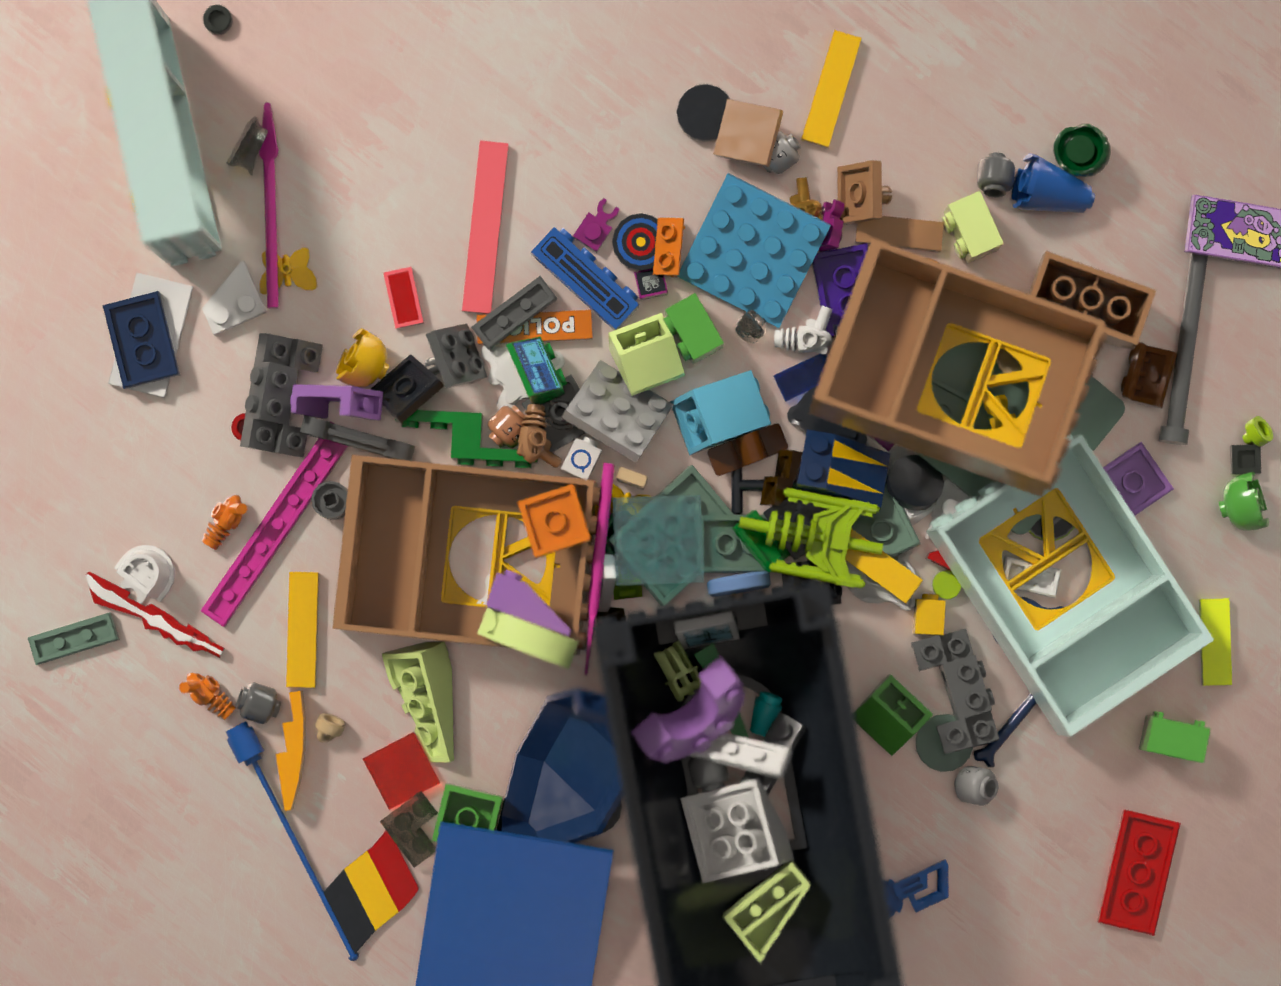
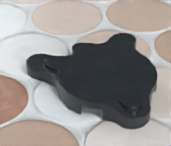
(800, 417)

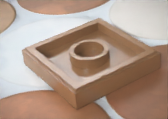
(748, 132)

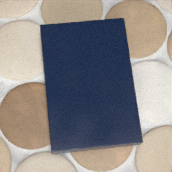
(141, 340)

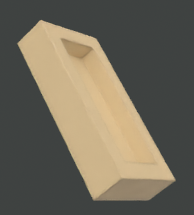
(632, 478)

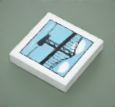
(706, 630)

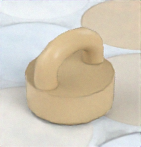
(329, 725)

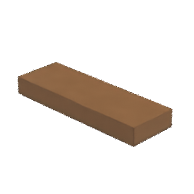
(902, 233)

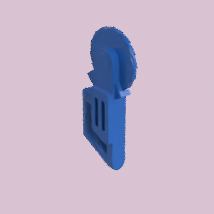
(915, 883)

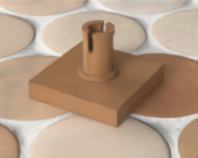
(861, 191)

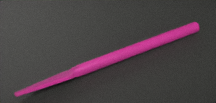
(269, 153)
(599, 554)

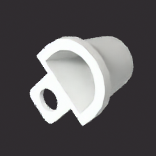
(147, 572)

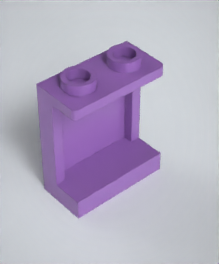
(354, 401)

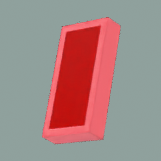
(403, 297)

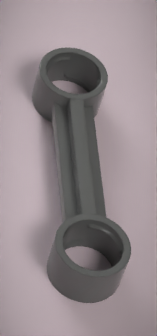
(357, 439)

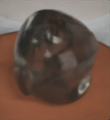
(751, 327)

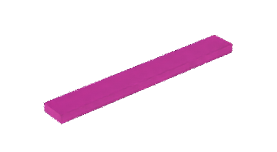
(272, 531)

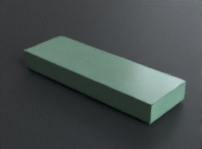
(73, 638)

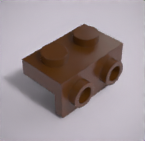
(1148, 375)

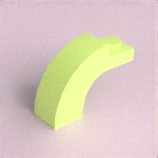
(528, 637)

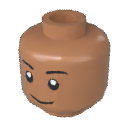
(506, 426)

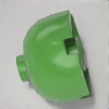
(1244, 503)

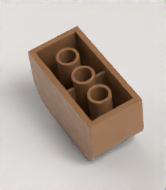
(1096, 294)

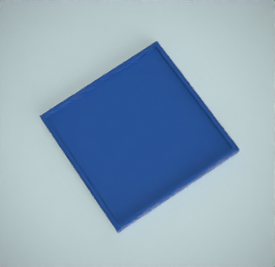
(512, 910)

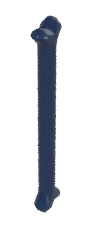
(987, 753)

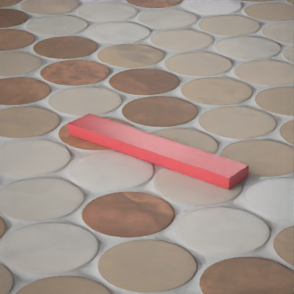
(485, 227)

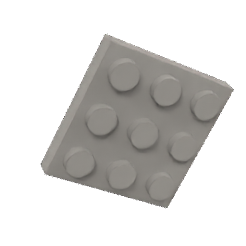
(613, 415)

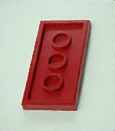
(1138, 872)

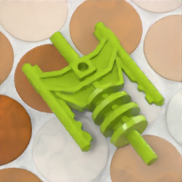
(825, 537)

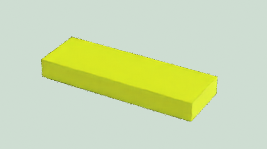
(1216, 656)

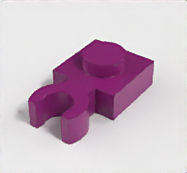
(831, 215)
(594, 229)

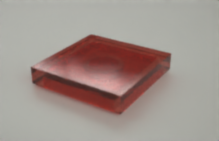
(401, 770)

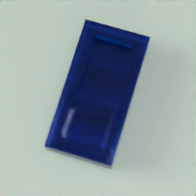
(801, 377)

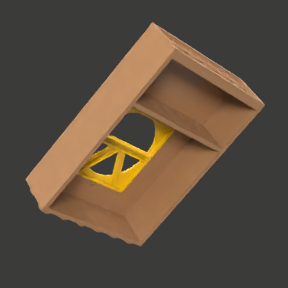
(914, 312)
(400, 542)

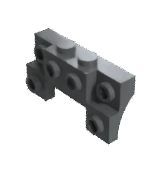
(270, 392)
(964, 687)

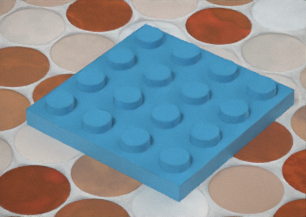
(753, 250)

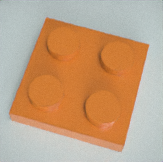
(554, 521)

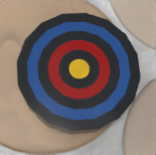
(636, 241)

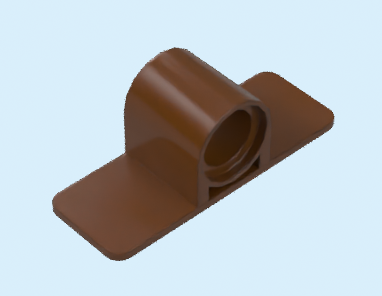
(747, 449)

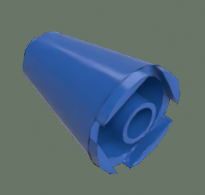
(1049, 188)

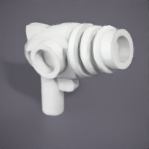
(808, 338)

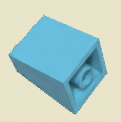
(720, 412)

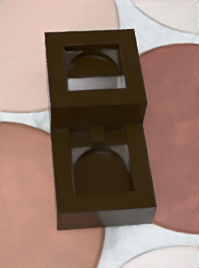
(785, 475)

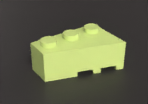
(767, 907)

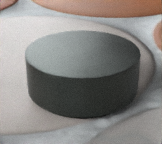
(217, 19)

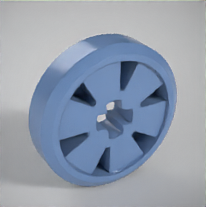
(738, 583)

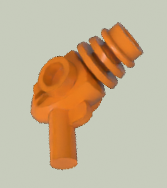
(225, 517)
(205, 691)

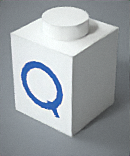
(582, 458)

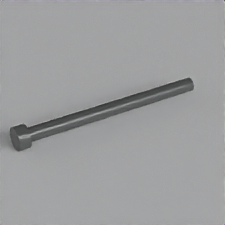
(1174, 431)

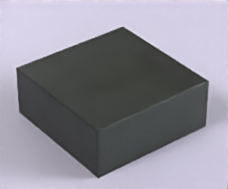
(1245, 459)

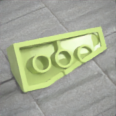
(425, 683)

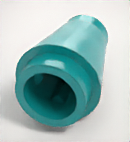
(765, 712)

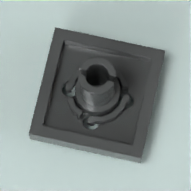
(455, 356)
(556, 431)

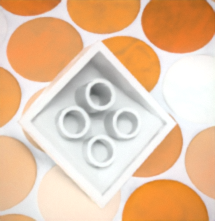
(735, 831)

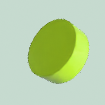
(946, 585)

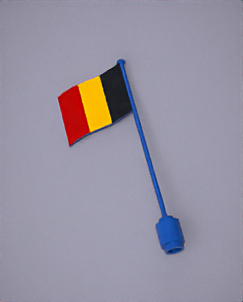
(367, 889)

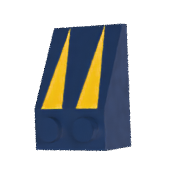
(842, 468)

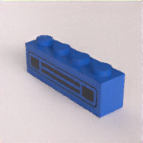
(585, 278)

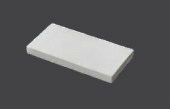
(175, 302)

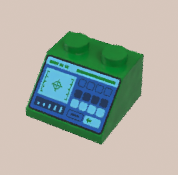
(536, 370)

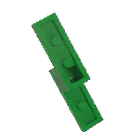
(466, 438)

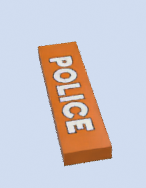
(553, 327)

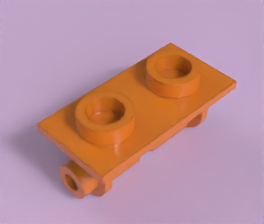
(668, 246)

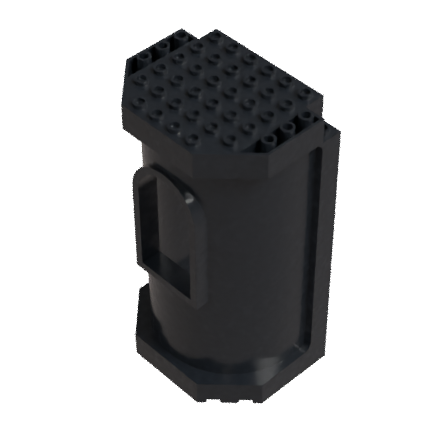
(844, 920)

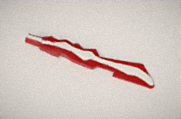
(153, 618)

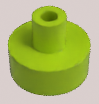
(1257, 432)

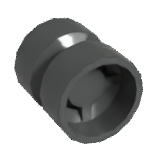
(330, 500)

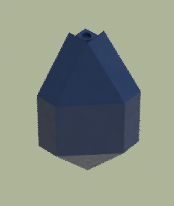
(564, 771)

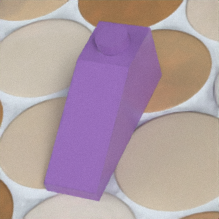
(520, 600)

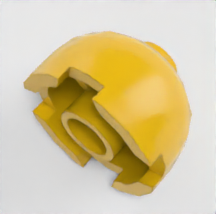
(363, 361)

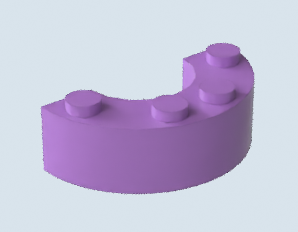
(699, 721)

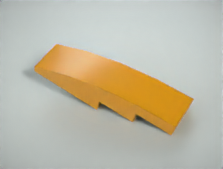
(291, 762)

